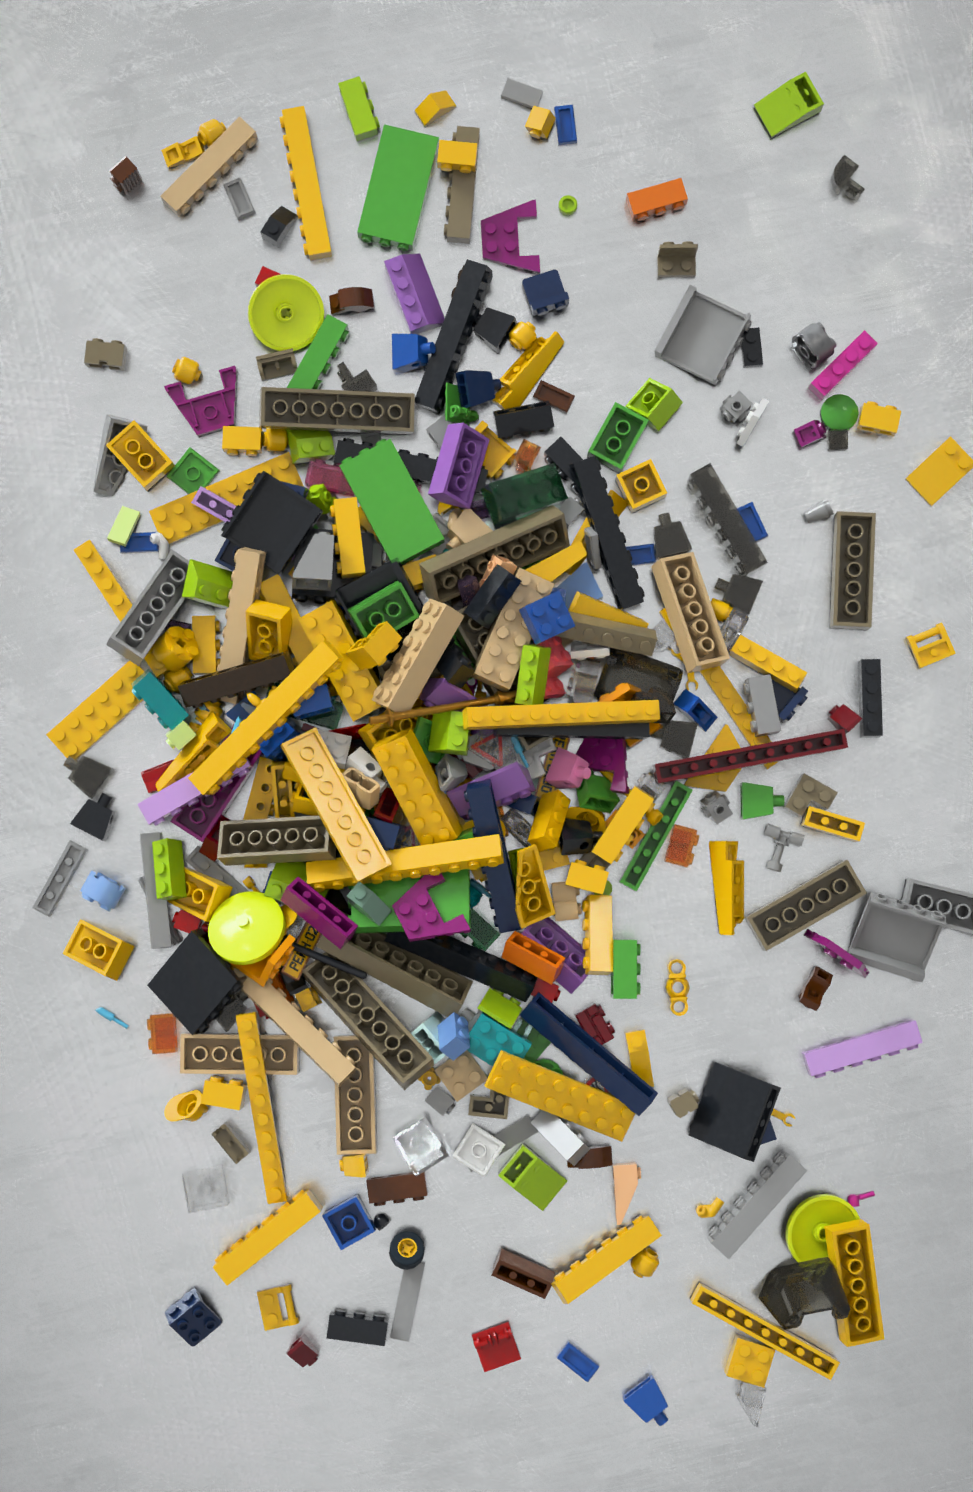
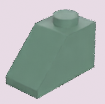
(368, 903)

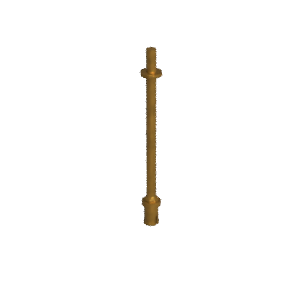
(499, 698)

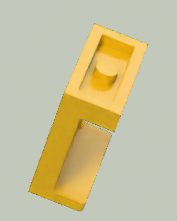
(497, 453)

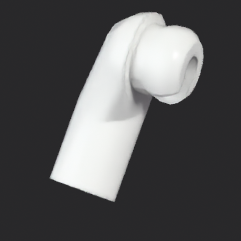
(162, 543)

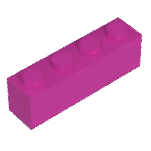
(842, 365)

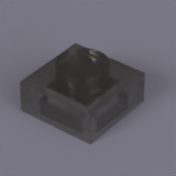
(837, 439)

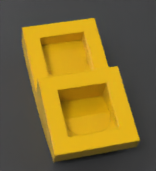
(182, 153)

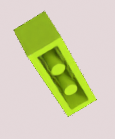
(359, 108)
(533, 674)
(169, 869)

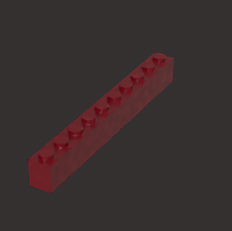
(750, 756)

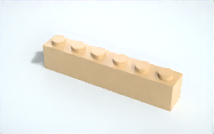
(209, 166)

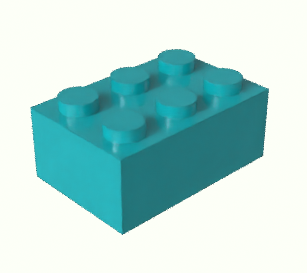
(159, 700)
(491, 1037)

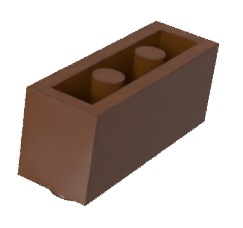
(396, 1188)
(523, 1273)

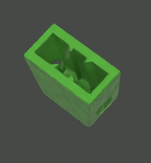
(596, 794)
(758, 800)

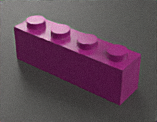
(319, 912)

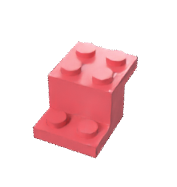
(559, 662)

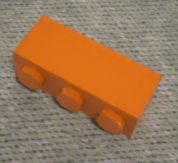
(657, 199)
(533, 957)

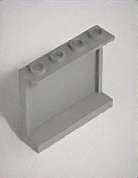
(703, 336)
(896, 936)

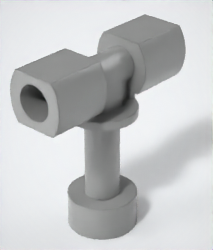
(782, 839)

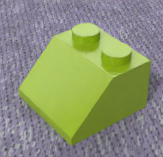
(655, 403)
(310, 445)
(448, 734)
(500, 1007)

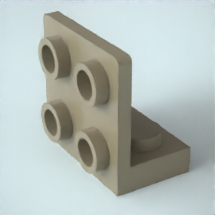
(677, 259)

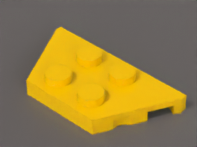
(718, 781)

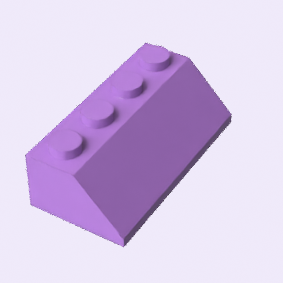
(414, 292)
(458, 465)
(440, 692)
(507, 784)
(556, 939)

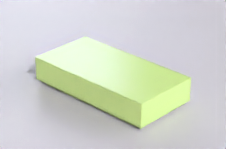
(123, 526)

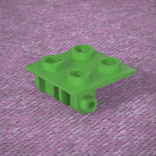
(454, 412)

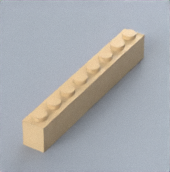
(244, 591)
(299, 1029)

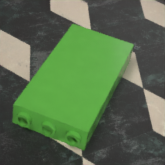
(398, 188)
(391, 502)
(450, 899)

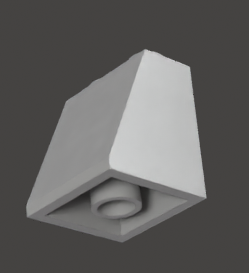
(316, 564)

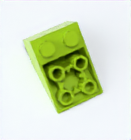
(789, 104)
(532, 1177)

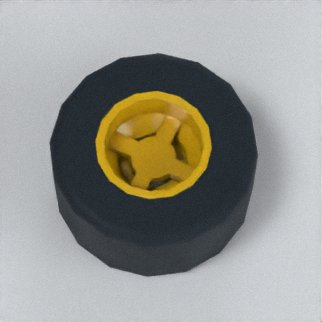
(407, 1243)

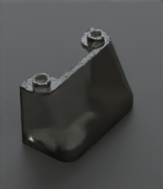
(638, 671)
(804, 1290)

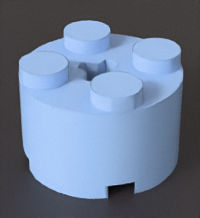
(102, 890)

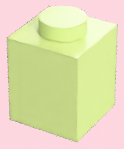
(180, 735)

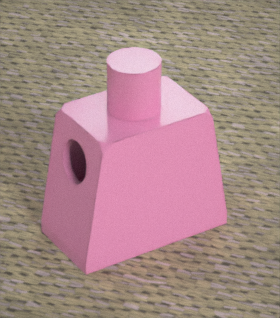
(567, 770)

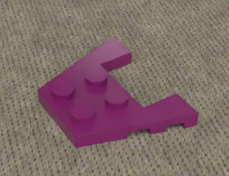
(501, 239)
(209, 411)
(607, 756)
(420, 916)
(834, 951)

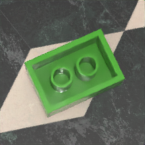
(618, 437)
(388, 605)
(625, 969)

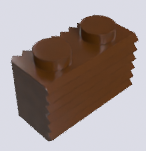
(125, 176)

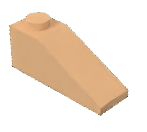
(625, 1183)

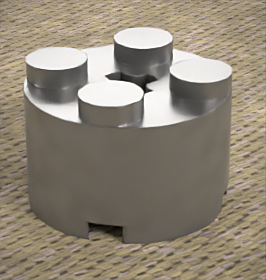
(814, 344)

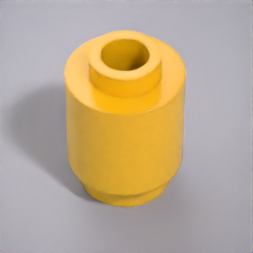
(721, 609)

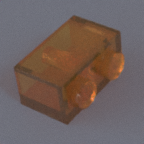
(526, 456)
(681, 846)
(163, 1033)

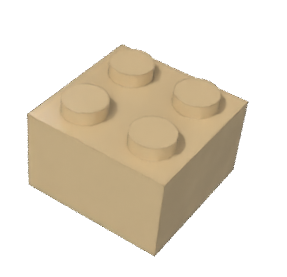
(461, 1075)

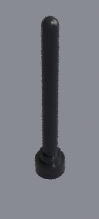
(327, 960)

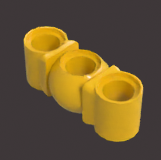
(681, 996)

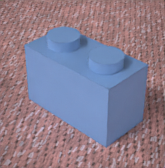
(453, 1036)

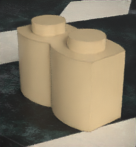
(363, 788)
(565, 901)

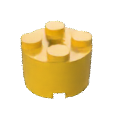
(175, 648)

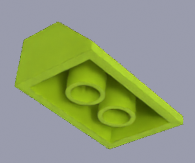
(207, 584)
(283, 875)

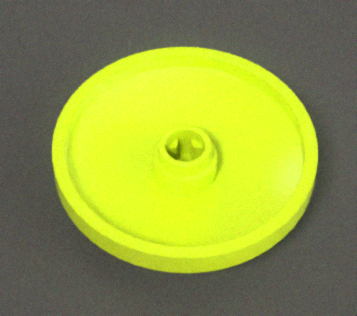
(285, 312)
(246, 928)
(806, 1225)

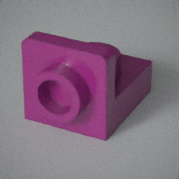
(810, 432)

